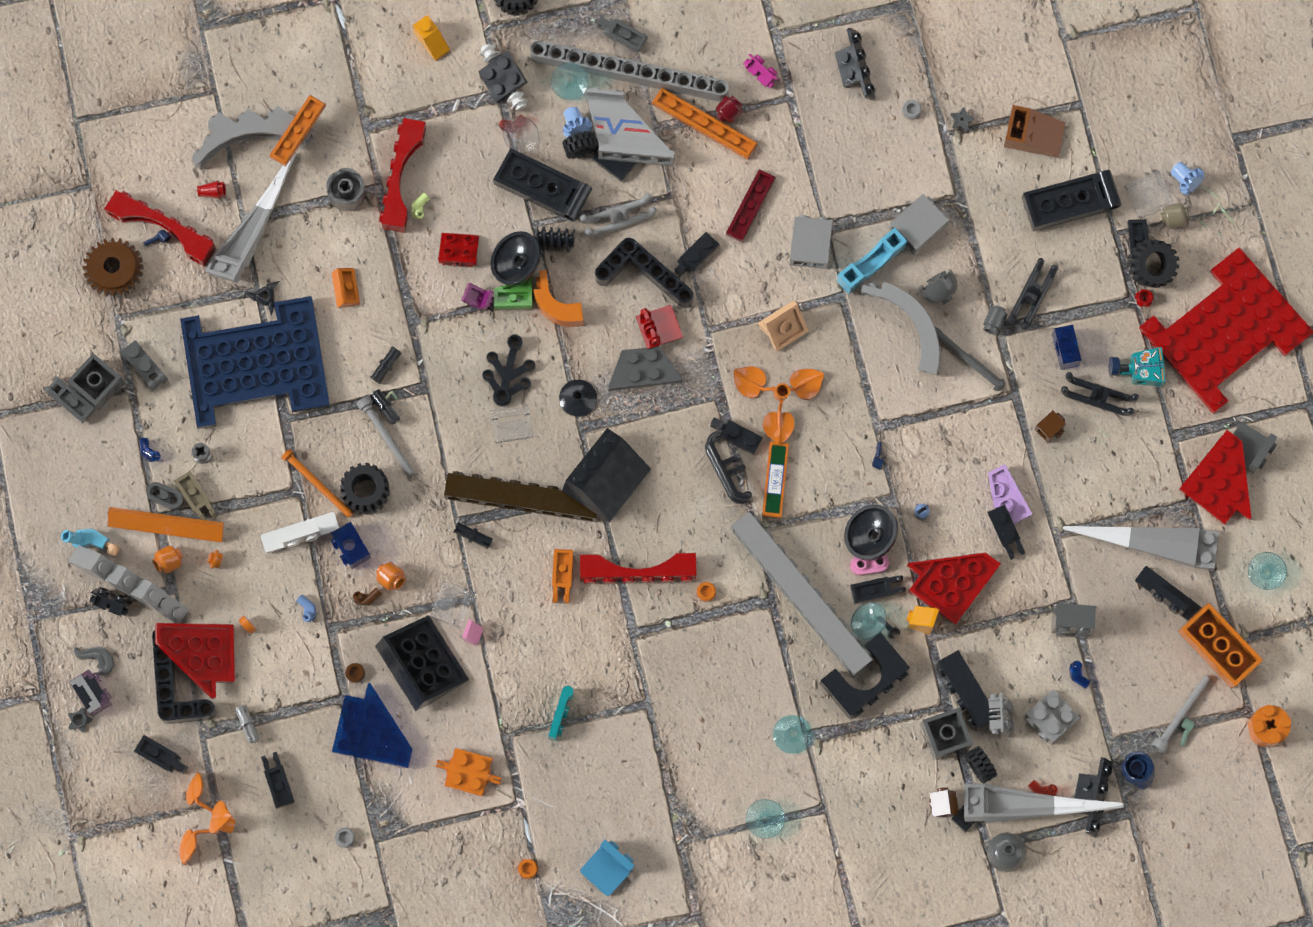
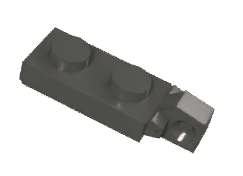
(623, 34)

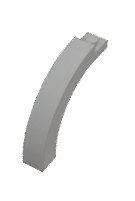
(927, 332)

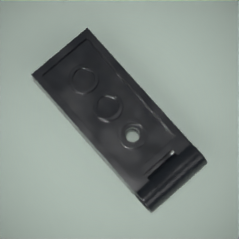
(533, 180)
(1061, 201)

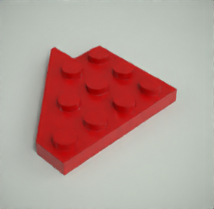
(1221, 480)
(952, 582)
(200, 651)

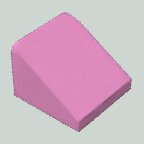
(472, 633)

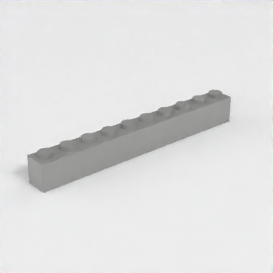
(801, 594)

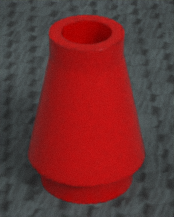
(213, 190)

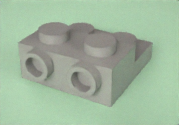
(1051, 717)

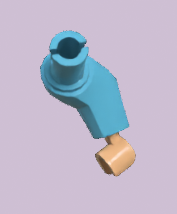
(89, 537)

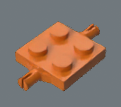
(468, 772)

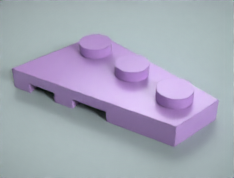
(1006, 492)

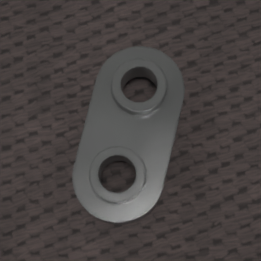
(165, 496)

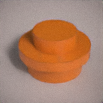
(215, 559)

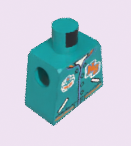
(1146, 368)

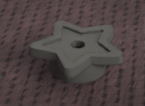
(961, 124)
(79, 715)

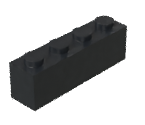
(966, 690)

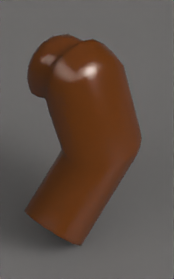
(366, 599)

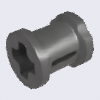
(201, 458)

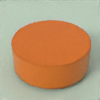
(706, 591)
(245, 622)
(527, 868)

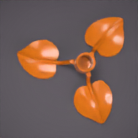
(778, 425)
(220, 821)

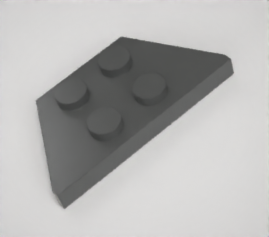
(643, 369)

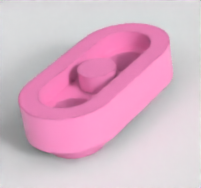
(870, 566)

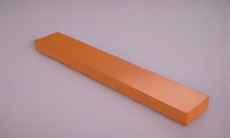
(704, 123)
(165, 524)

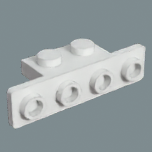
(299, 532)

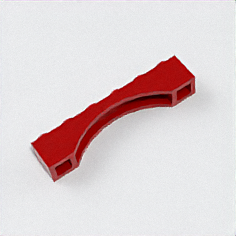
(410, 139)
(126, 209)
(679, 567)

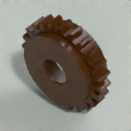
(117, 281)

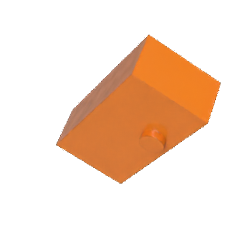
(1220, 645)

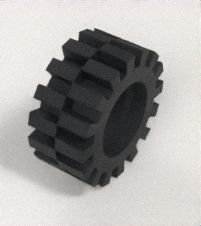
(580, 144)
(980, 764)

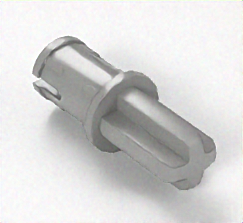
(247, 724)

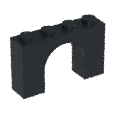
(852, 700)

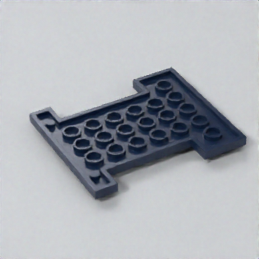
(256, 362)

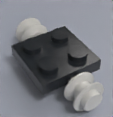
(503, 77)

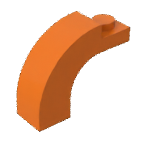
(559, 313)

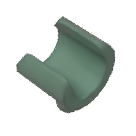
(1188, 725)

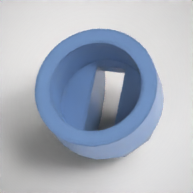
(924, 514)

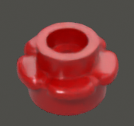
(1144, 293)

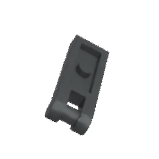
(143, 365)
(70, 400)

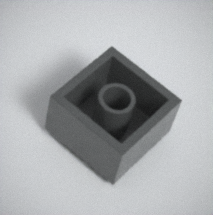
(96, 381)
(1073, 620)
(946, 733)

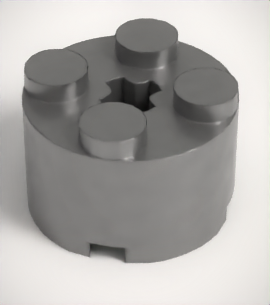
(348, 199)

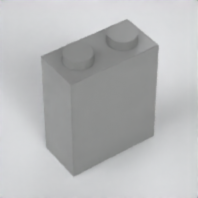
(920, 223)
(810, 242)

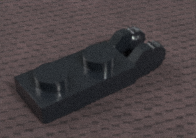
(1005, 529)
(875, 589)
(278, 782)

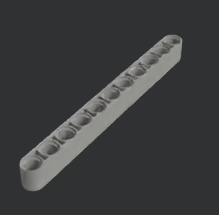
(638, 67)

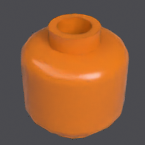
(167, 559)
(390, 576)

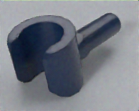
(162, 235)
(878, 462)

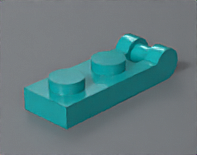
(561, 712)

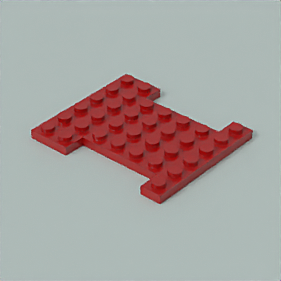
(1227, 329)

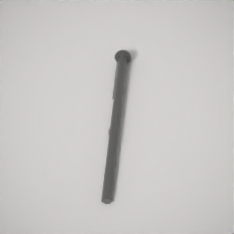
(974, 363)

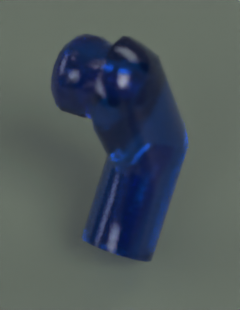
(146, 452)
(1076, 674)

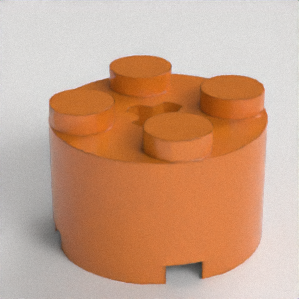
(1279, 722)

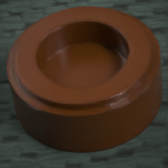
(355, 673)

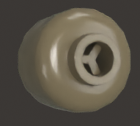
(1175, 216)

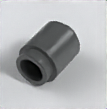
(995, 320)

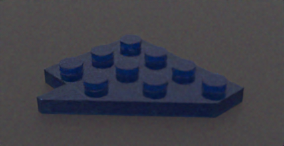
(370, 732)

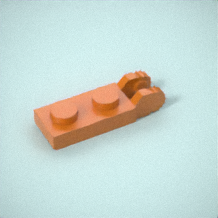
(562, 573)

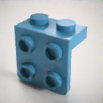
(607, 867)

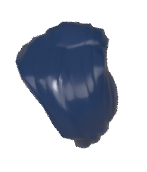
(1137, 765)

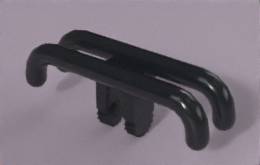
(1032, 294)
(1098, 396)
(724, 474)

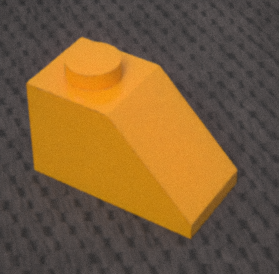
(430, 37)
(922, 619)

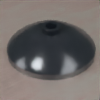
(510, 253)
(863, 529)

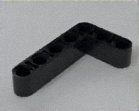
(646, 269)
(171, 702)

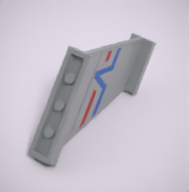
(622, 131)

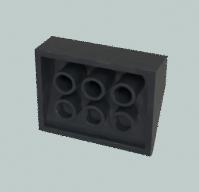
(606, 476)
(421, 662)

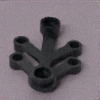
(508, 373)

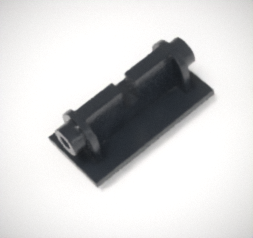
(104, 597)

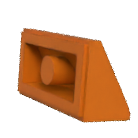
(345, 287)

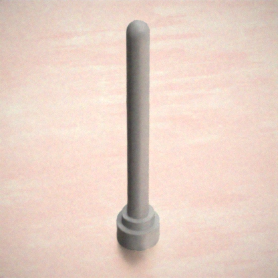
(366, 406)
(1161, 743)

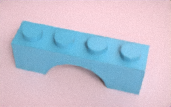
(880, 255)

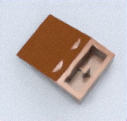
(1034, 132)

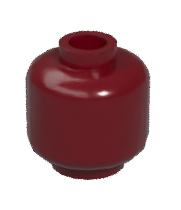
(729, 109)

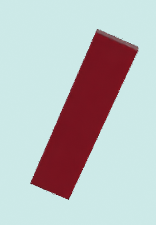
(750, 205)

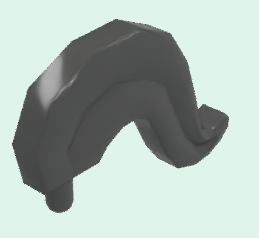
(103, 656)

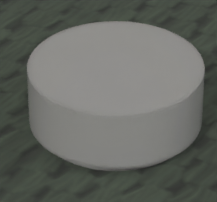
(911, 109)
(344, 837)

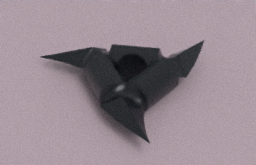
(266, 289)

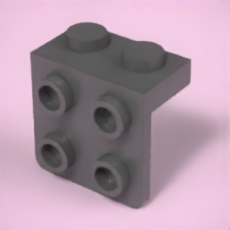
(1254, 446)

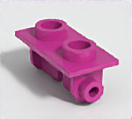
(767, 74)

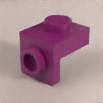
(477, 297)

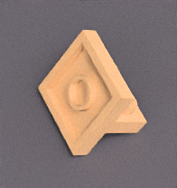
(784, 325)

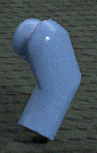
(309, 608)

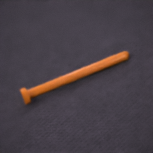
(288, 456)

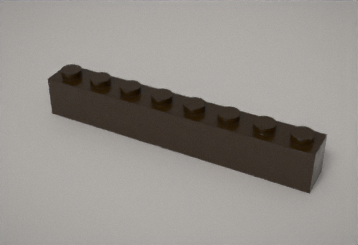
(514, 496)

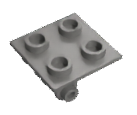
(1005, 724)

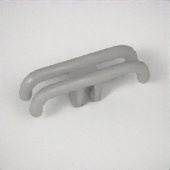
(619, 217)

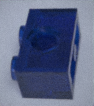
(1066, 347)
(347, 534)

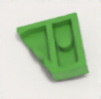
(514, 296)

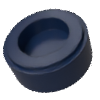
(1114, 366)

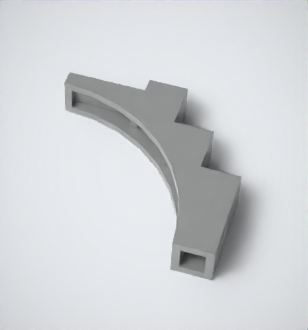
(249, 126)
(129, 583)

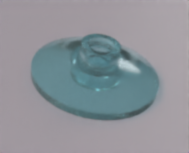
(565, 89)
(1270, 562)
(864, 616)
(791, 744)
(769, 809)

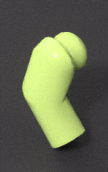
(417, 206)

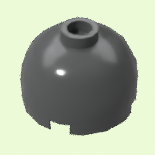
(940, 287)
(1006, 852)

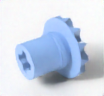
(575, 122)
(1187, 177)

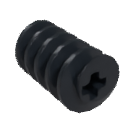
(556, 239)

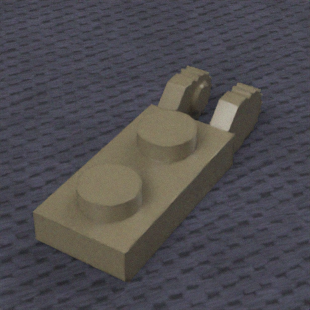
(194, 495)

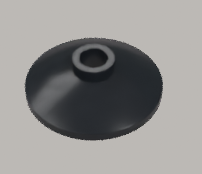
(581, 406)

